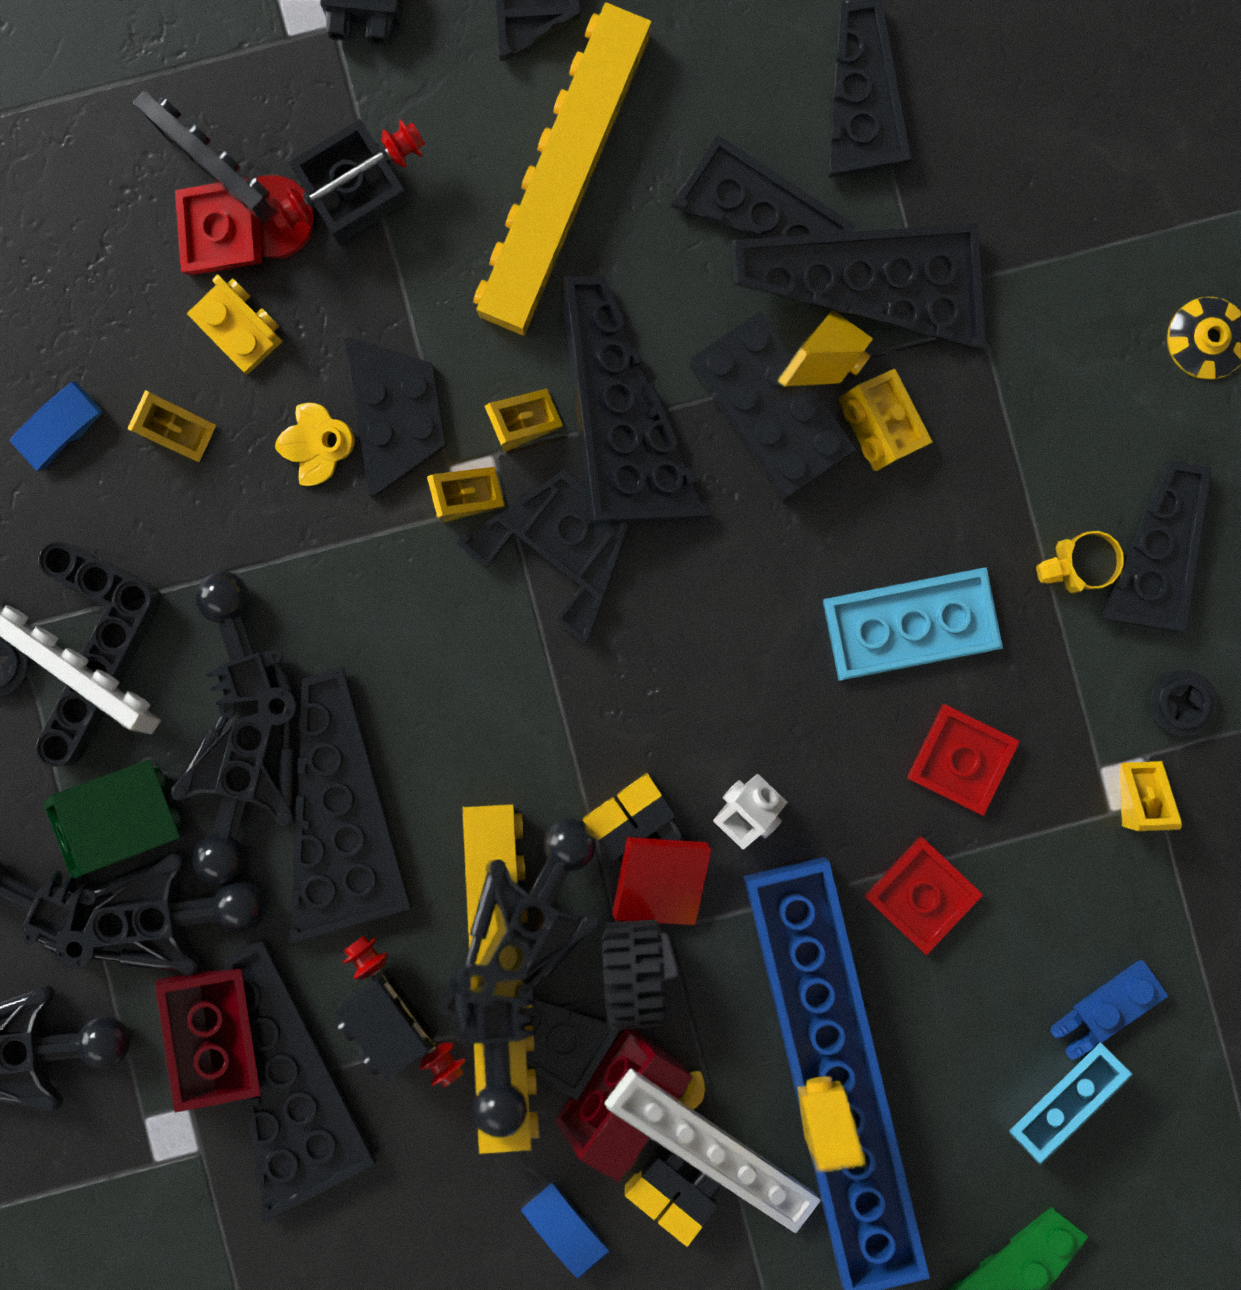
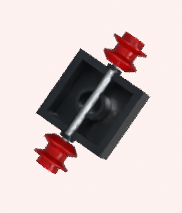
(349, 180)
(389, 1023)

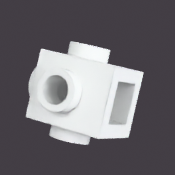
(750, 811)

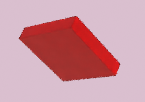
(215, 230)
(963, 759)
(661, 880)
(923, 895)

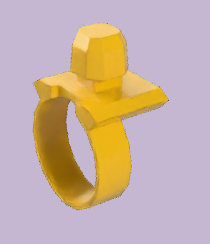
(1054, 569)

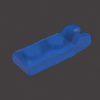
(1111, 1008)

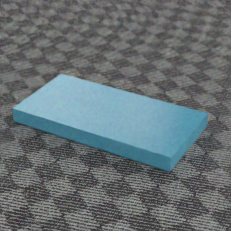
(912, 624)

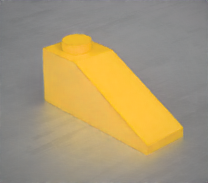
(829, 354)
(828, 1124)

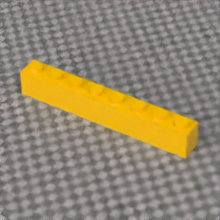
(564, 168)
(487, 837)

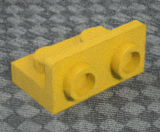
(234, 326)
(884, 419)

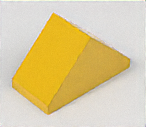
(523, 418)
(171, 426)
(465, 493)
(1147, 797)

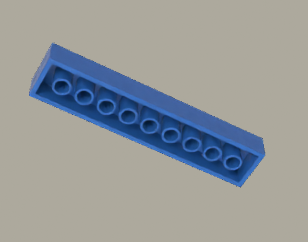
(830, 1037)

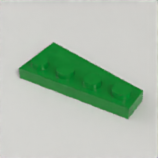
(1031, 1258)

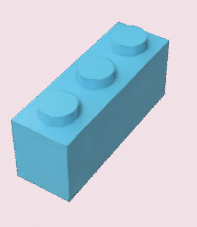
(1070, 1103)

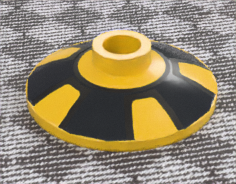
(1190, 342)

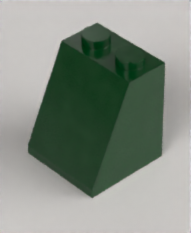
(112, 818)

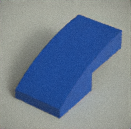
(55, 425)
(565, 1230)

